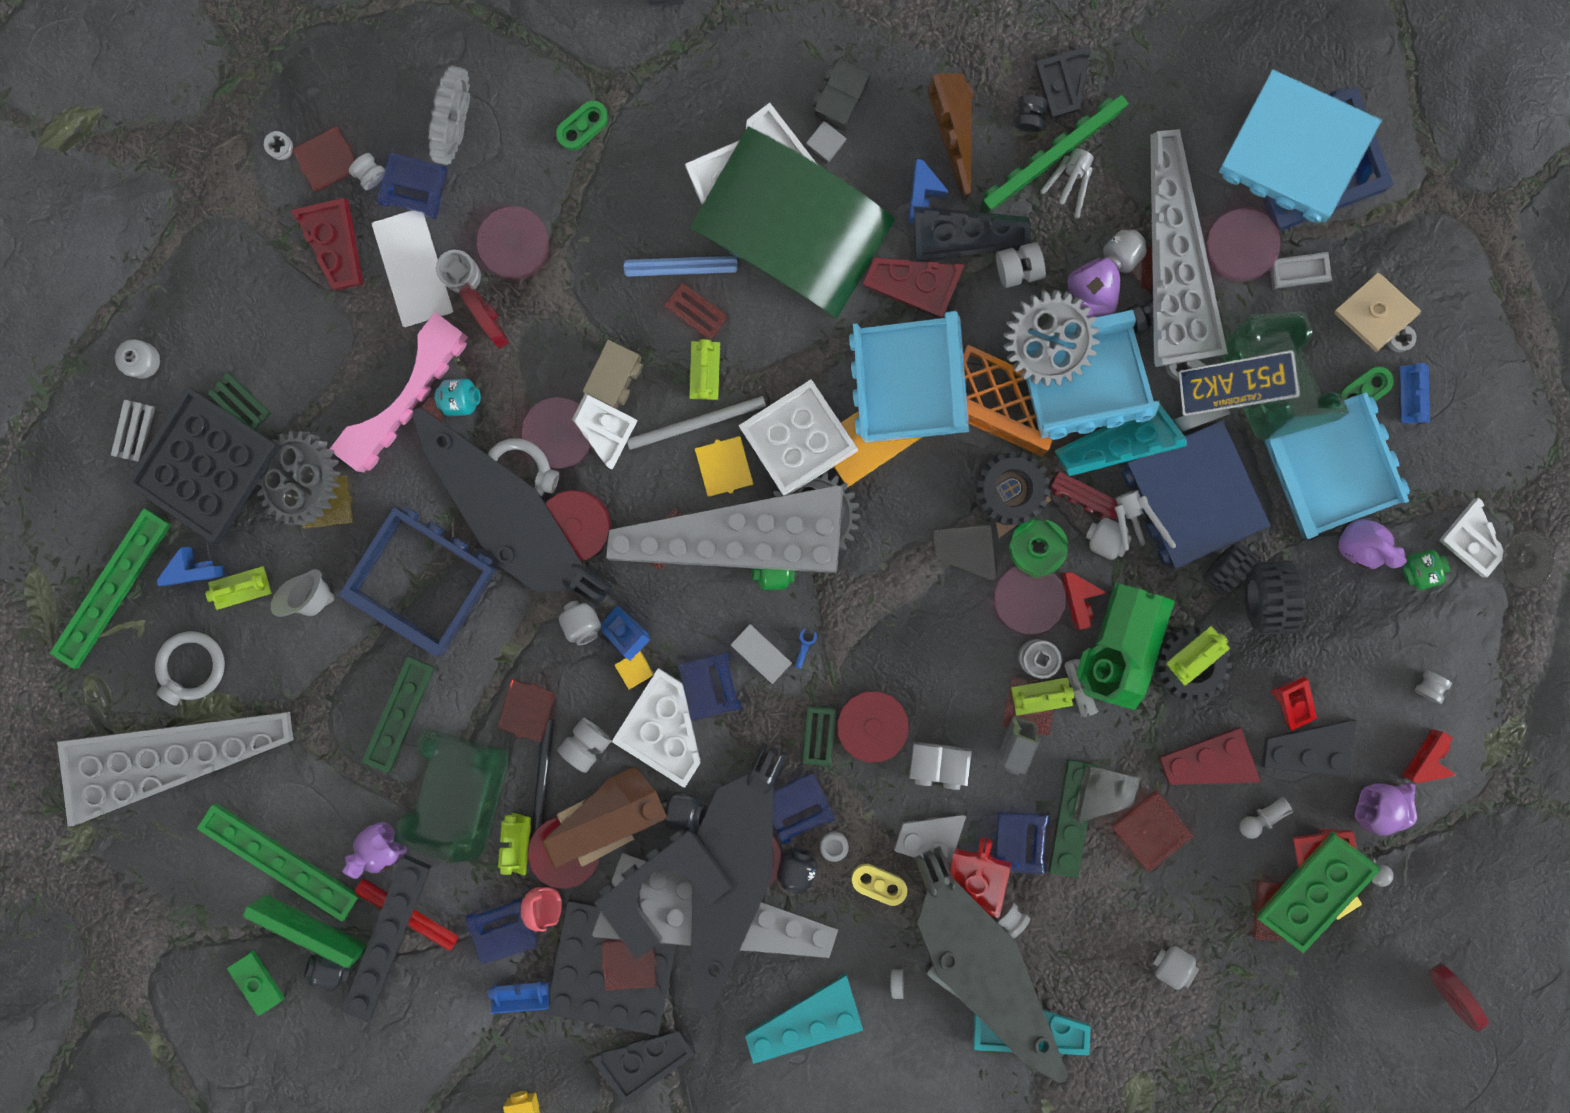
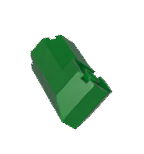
(1126, 647)

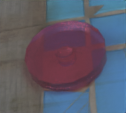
(513, 242)
(1243, 244)
(555, 433)
(1028, 602)

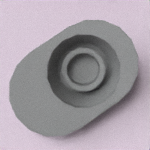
(302, 595)

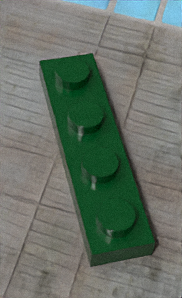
(398, 714)
(1069, 833)

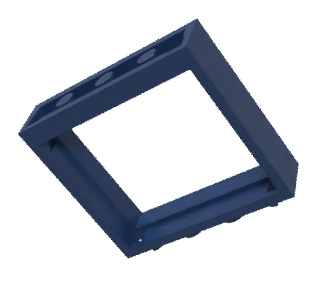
(1356, 194)
(353, 595)

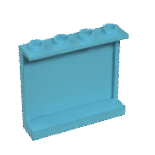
(1299, 147)
(909, 379)
(1108, 390)
(1338, 469)

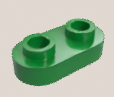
(579, 123)
(1363, 384)

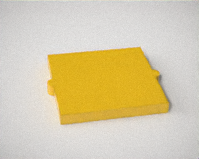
(724, 466)

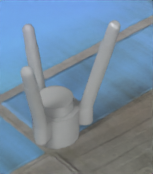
(1077, 165)
(1130, 507)

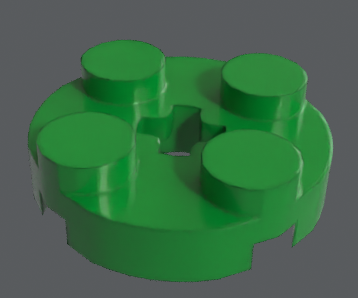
(1036, 563)

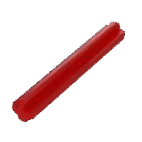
(418, 921)

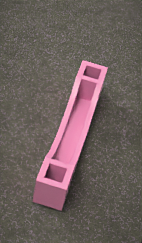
(436, 347)

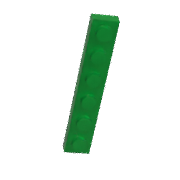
(1062, 146)
(110, 588)
(278, 862)

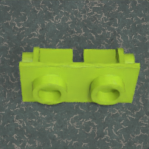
(704, 370)
(238, 588)
(1198, 655)
(1042, 696)
(516, 831)

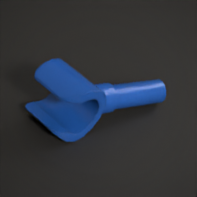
(803, 649)

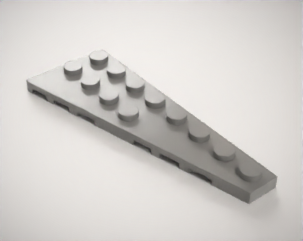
(1183, 290)
(771, 533)
(668, 905)

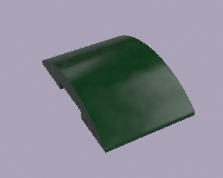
(792, 221)

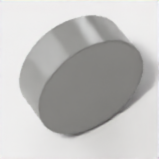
(834, 846)
(897, 984)

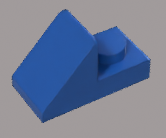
(924, 184)
(184, 570)
(624, 633)

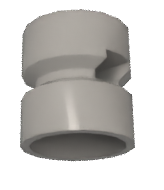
(1010, 265)
(456, 269)
(1039, 658)
(584, 745)

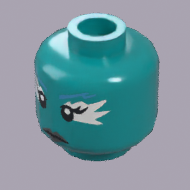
(457, 397)

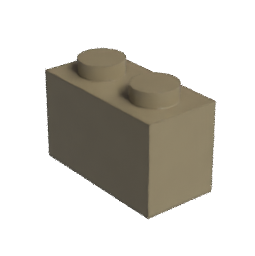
(613, 374)

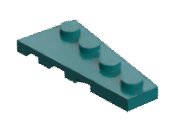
(1121, 444)
(809, 1022)
(1069, 1035)

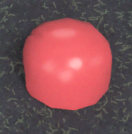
(541, 908)

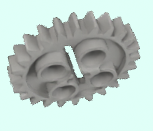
(450, 98)
(1061, 314)

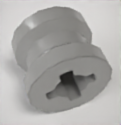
(367, 171)
(1433, 686)
(1012, 920)

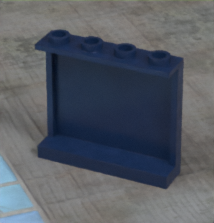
(1197, 495)

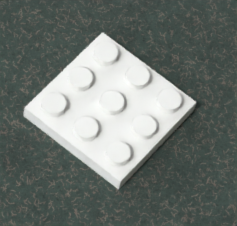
(798, 438)

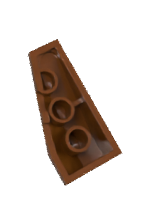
(953, 113)
(613, 812)

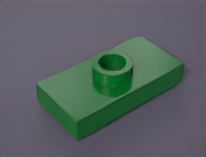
(256, 983)

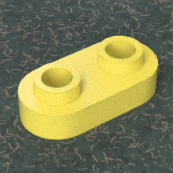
(878, 885)

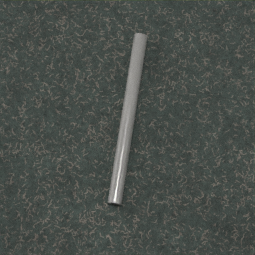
(696, 422)

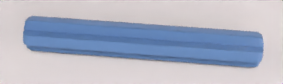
(679, 266)

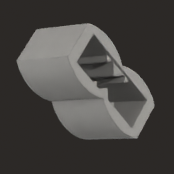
(940, 764)

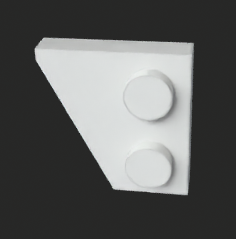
(604, 428)
(1474, 540)

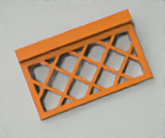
(994, 422)

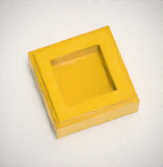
(634, 671)

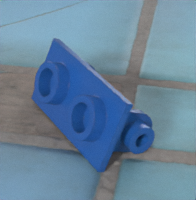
(1414, 393)
(519, 997)

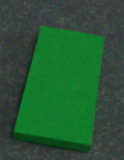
(1318, 892)
(305, 930)

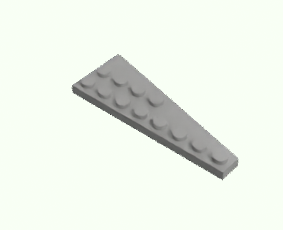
(129, 766)

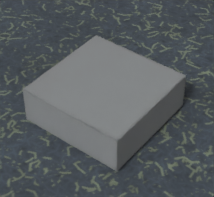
(826, 142)

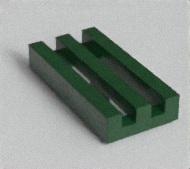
(221, 386)
(816, 760)

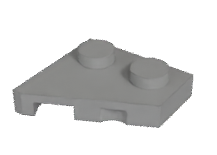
(920, 836)

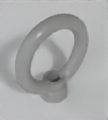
(546, 479)
(172, 691)

